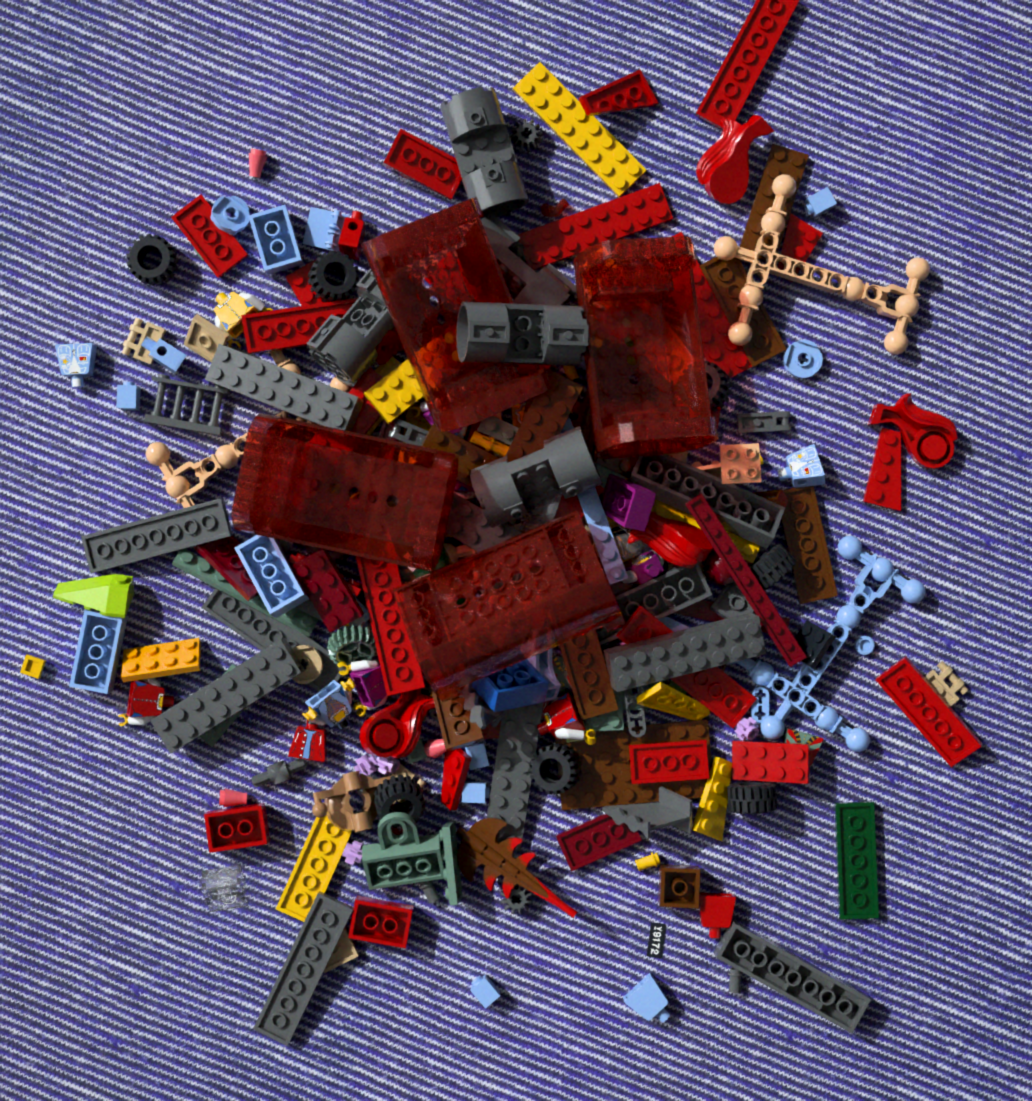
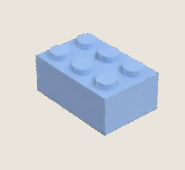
(276, 239)

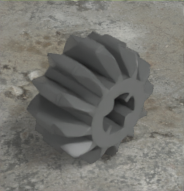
(533, 132)
(517, 904)

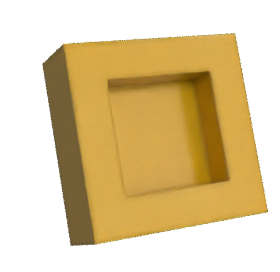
(33, 666)

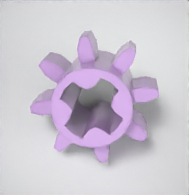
(747, 729)
(366, 764)
(387, 765)
(353, 852)

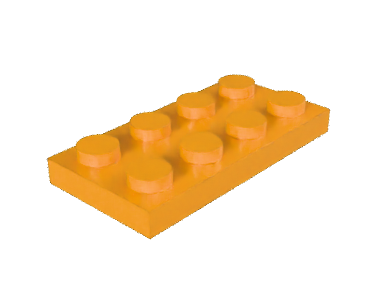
(161, 660)

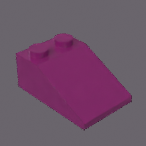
(627, 503)

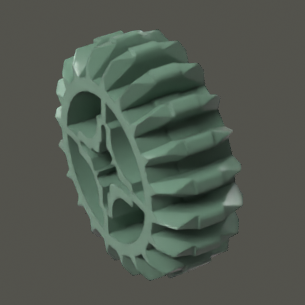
(352, 645)

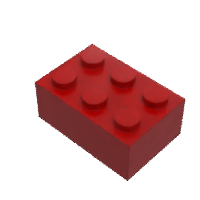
(237, 827)
(381, 921)

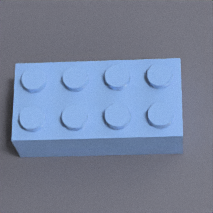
(271, 574)
(98, 652)

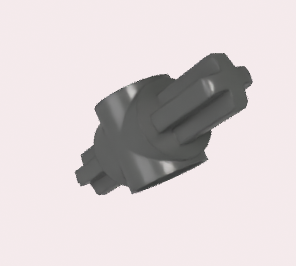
(279, 772)

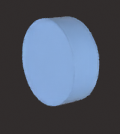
(864, 645)

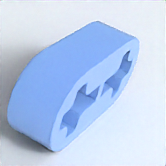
(764, 704)

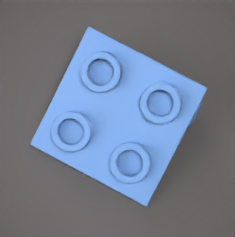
(324, 229)

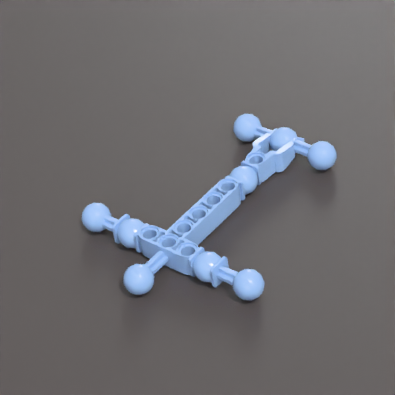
(847, 618)

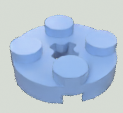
(227, 223)
(811, 353)

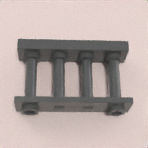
(175, 420)

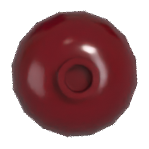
(716, 570)

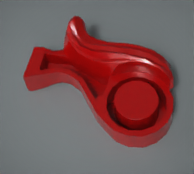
(726, 163)
(924, 432)
(674, 540)
(397, 727)

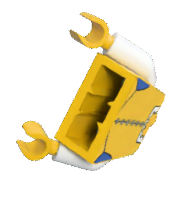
(230, 310)

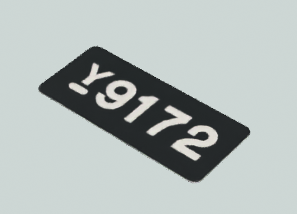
(656, 940)

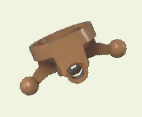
(338, 806)

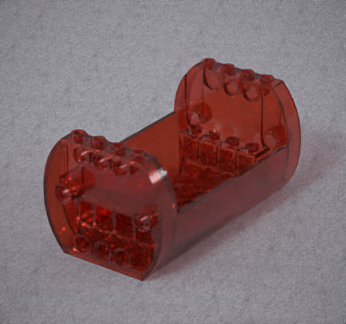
(462, 267)
(656, 291)
(279, 502)
(510, 622)

